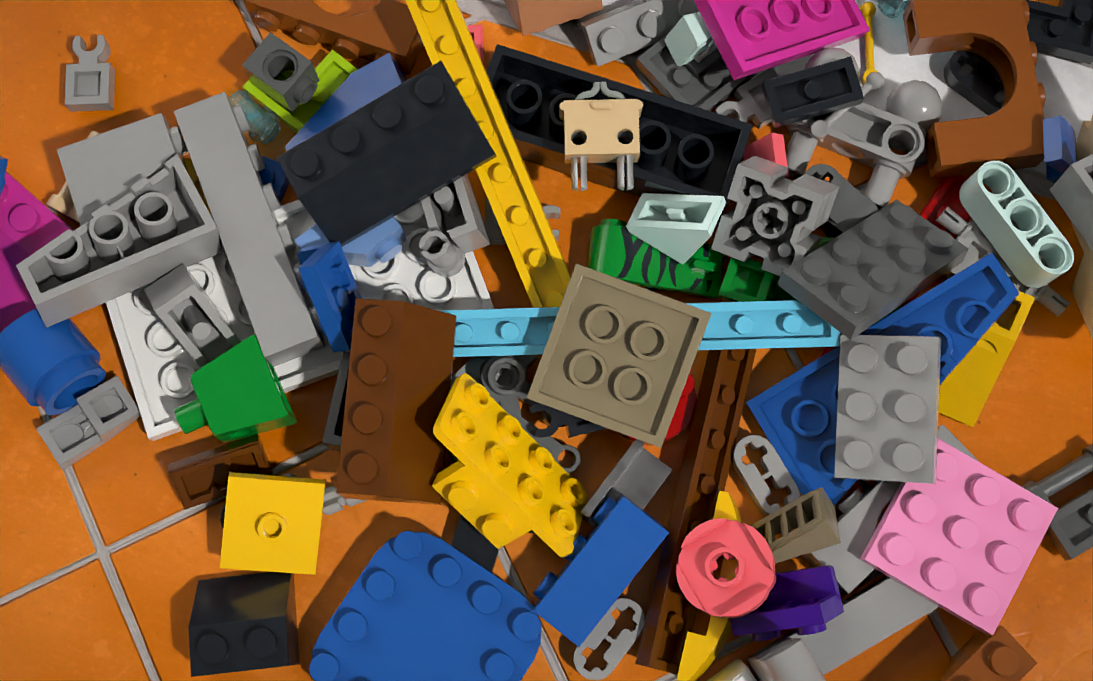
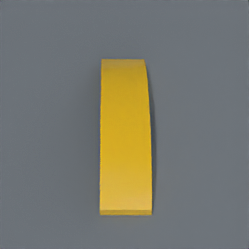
(702, 650)

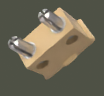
(600, 127)

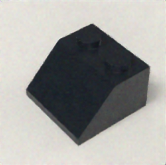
(243, 624)

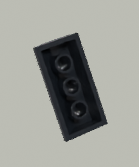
(387, 156)

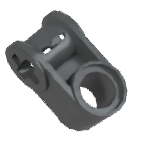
(849, 205)

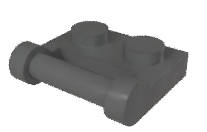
(1073, 522)

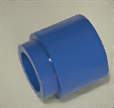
(49, 363)

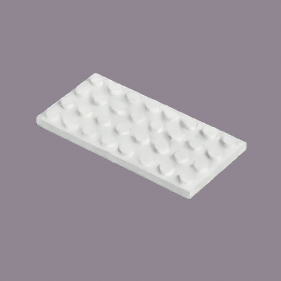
(163, 367)

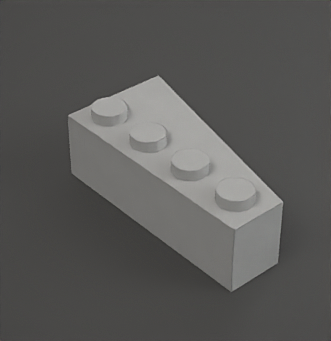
(122, 246)

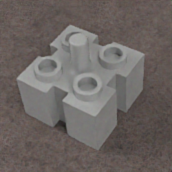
(773, 215)

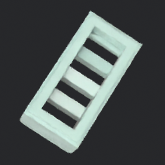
(688, 38)

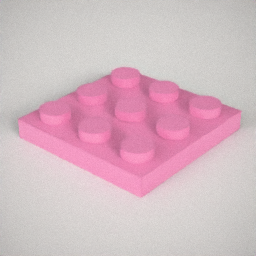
(961, 538)

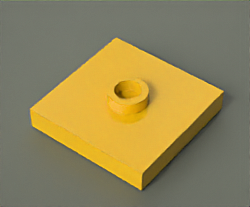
(272, 523)

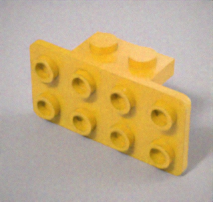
(502, 474)

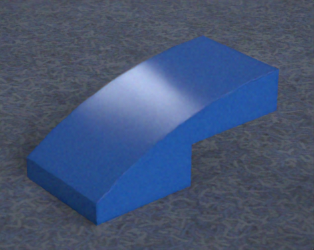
(1058, 146)

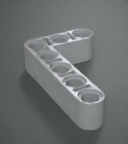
(866, 621)

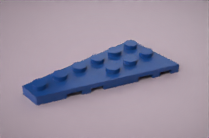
(802, 408)

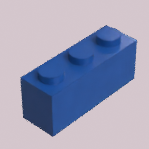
(598, 568)

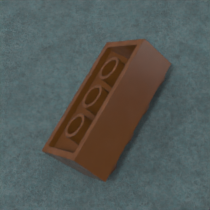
(392, 401)

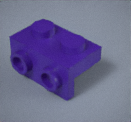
(798, 600)

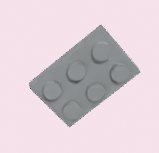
(888, 408)

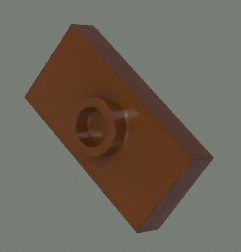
(206, 474)

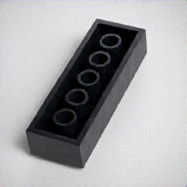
(680, 144)

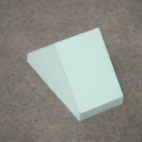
(675, 222)

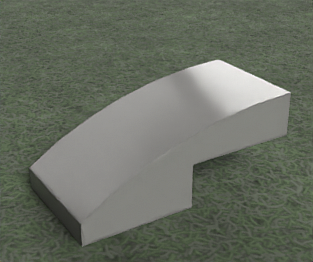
(89, 424)

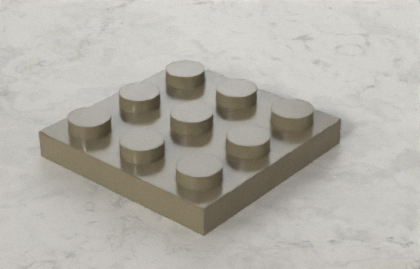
(618, 355)

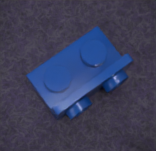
(332, 291)

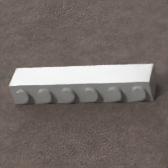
(249, 228)

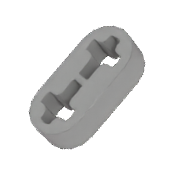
(773, 469)
(618, 646)

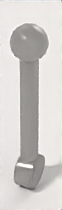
(820, 128)

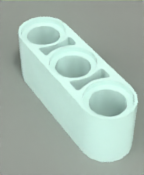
(1037, 231)

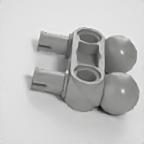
(865, 132)

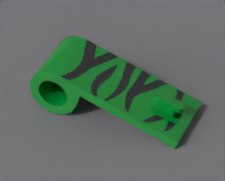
(630, 259)

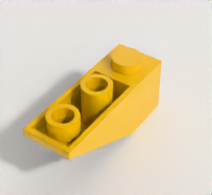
(970, 383)

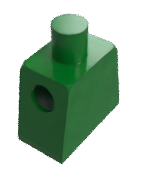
(237, 395)

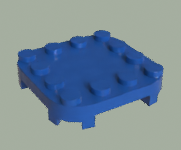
(427, 618)

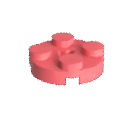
(698, 561)

